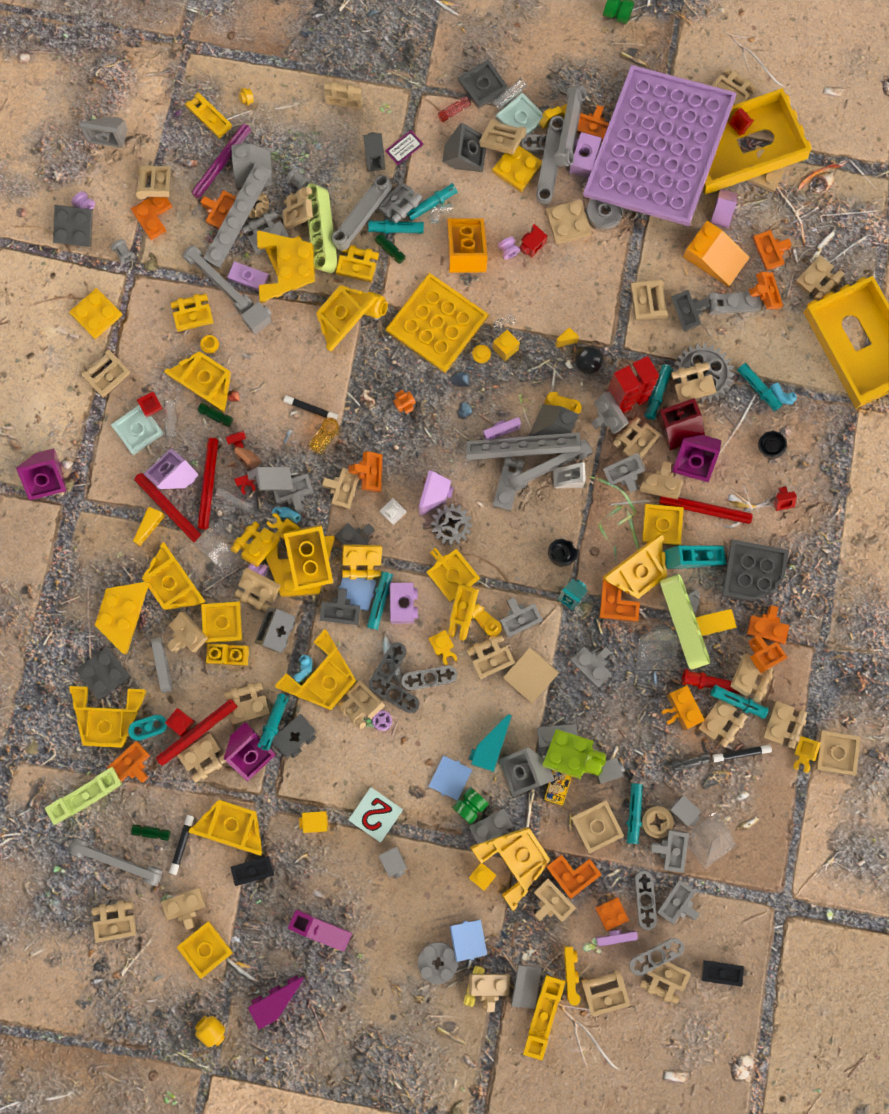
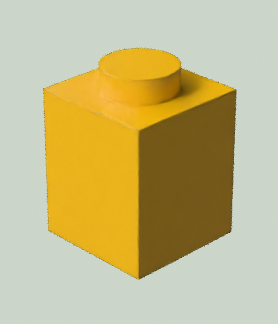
(506, 345)
(314, 822)
(482, 876)

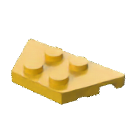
(342, 312)
(203, 378)
(640, 570)
(170, 582)
(120, 613)
(230, 826)

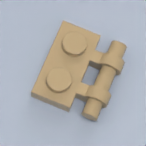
(727, 84)
(343, 95)
(298, 208)
(815, 274)
(695, 388)
(641, 442)
(258, 585)
(492, 662)
(746, 676)
(365, 700)
(248, 709)
(717, 719)
(778, 724)
(200, 752)
(114, 928)
(669, 974)

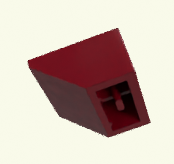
(680, 422)

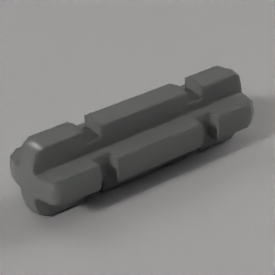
(690, 761)

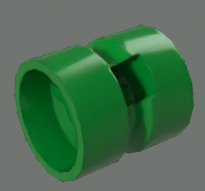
(620, 9)
(470, 805)

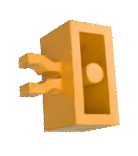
(684, 708)

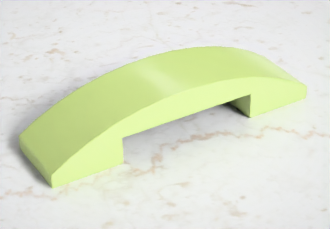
(83, 796)

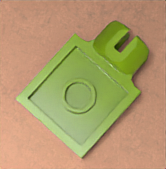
(573, 755)

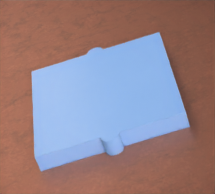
(359, 591)
(450, 778)
(468, 940)

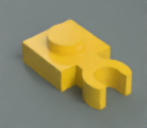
(550, 113)
(282, 526)
(442, 644)
(807, 750)

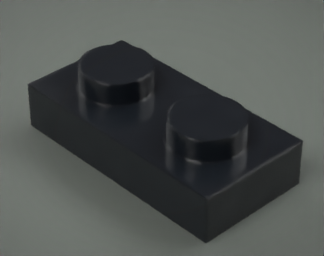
(252, 871)
(722, 973)

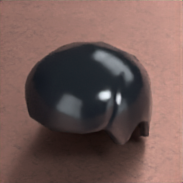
(589, 359)
(772, 444)
(562, 552)

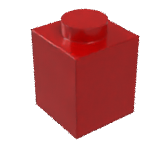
(180, 722)

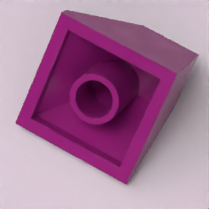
(697, 457)
(42, 475)
(244, 753)

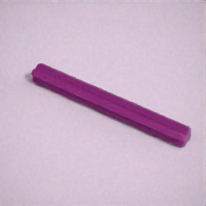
(220, 161)

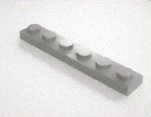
(237, 215)
(523, 446)

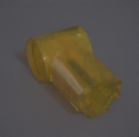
(323, 437)

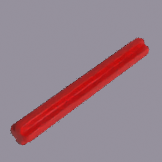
(208, 482)
(708, 509)
(171, 511)
(196, 732)

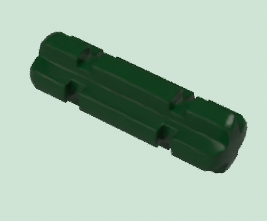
(390, 248)
(215, 414)
(150, 832)

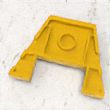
(294, 264)
(283, 576)
(327, 682)
(105, 725)
(521, 855)

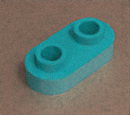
(147, 727)

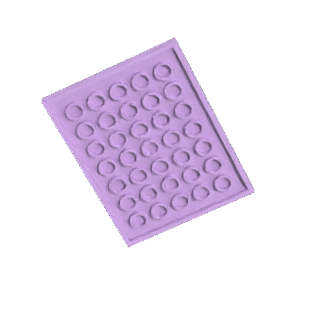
(660, 145)

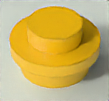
(246, 96)
(209, 344)
(481, 353)

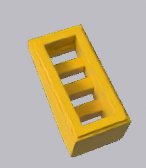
(148, 524)

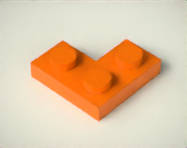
(148, 212)
(614, 608)
(573, 880)

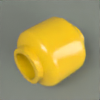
(378, 308)
(210, 1031)

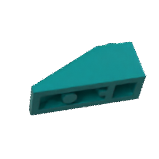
(694, 557)
(573, 594)
(488, 750)

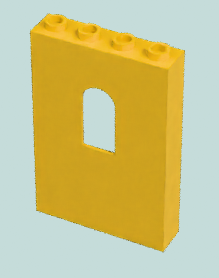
(789, 146)
(862, 371)

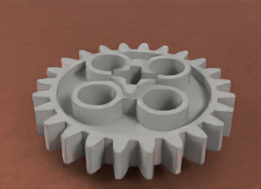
(713, 358)

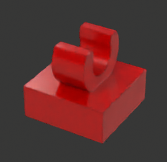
(740, 121)
(149, 404)
(236, 438)
(243, 482)
(784, 499)

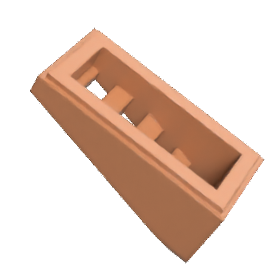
(247, 458)

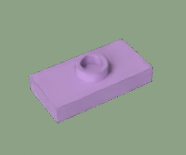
(247, 276)
(502, 428)
(616, 936)

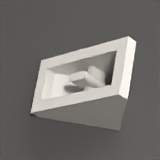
(569, 476)

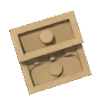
(531, 675)

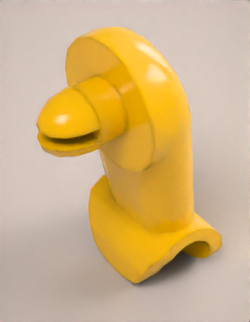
(554, 399)
(486, 621)

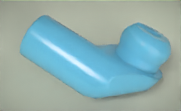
(786, 398)
(286, 512)
(306, 667)

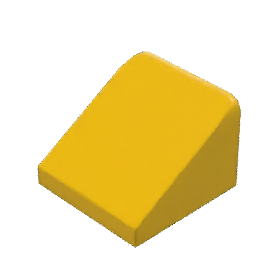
(567, 338)

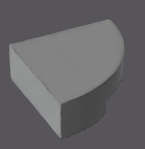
(694, 598)

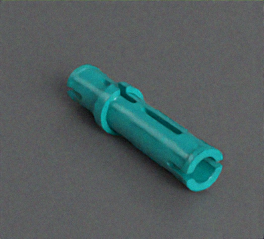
(438, 198)
(399, 227)
(757, 384)
(655, 399)
(373, 623)
(759, 710)
(270, 729)
(634, 814)

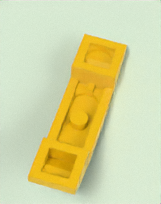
(543, 1017)

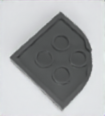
(753, 570)

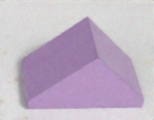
(724, 208)

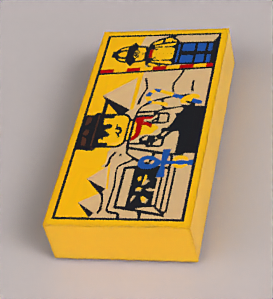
(558, 788)

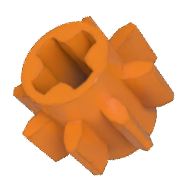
(404, 401)

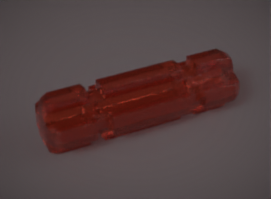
(454, 109)

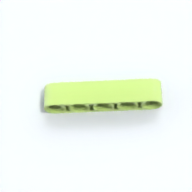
(322, 230)
(685, 622)

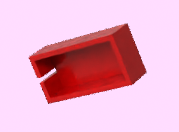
(633, 389)

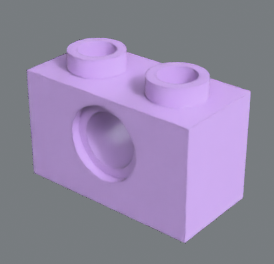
(589, 145)
(398, 614)

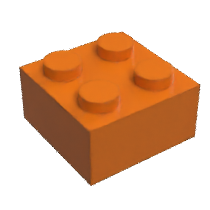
(611, 914)

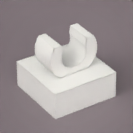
(393, 511)

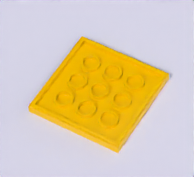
(437, 322)

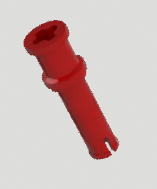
(701, 681)

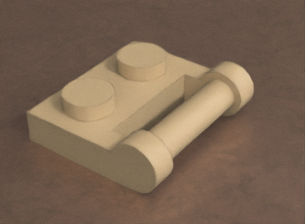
(504, 141)
(159, 181)
(643, 300)
(109, 377)
(608, 999)

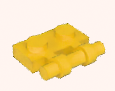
(356, 268)
(192, 317)
(259, 547)
(361, 555)

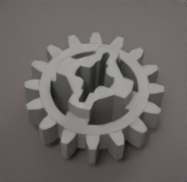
(443, 527)

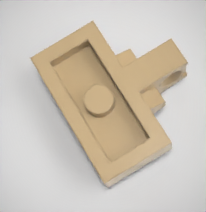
(662, 483)
(342, 488)
(185, 634)
(552, 902)
(184, 907)
(489, 988)

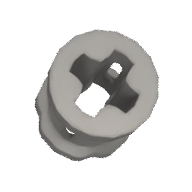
(297, 179)
(122, 251)

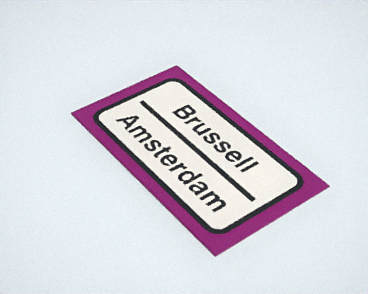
(404, 147)

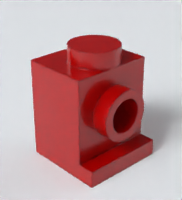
(533, 241)

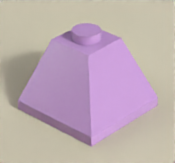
(171, 472)
(435, 492)

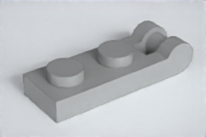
(733, 303)
(505, 494)

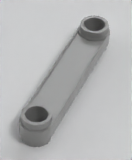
(565, 155)
(549, 168)
(362, 212)
(194, 256)
(520, 480)
(150, 874)

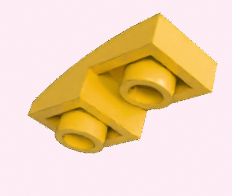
(716, 622)
(227, 654)

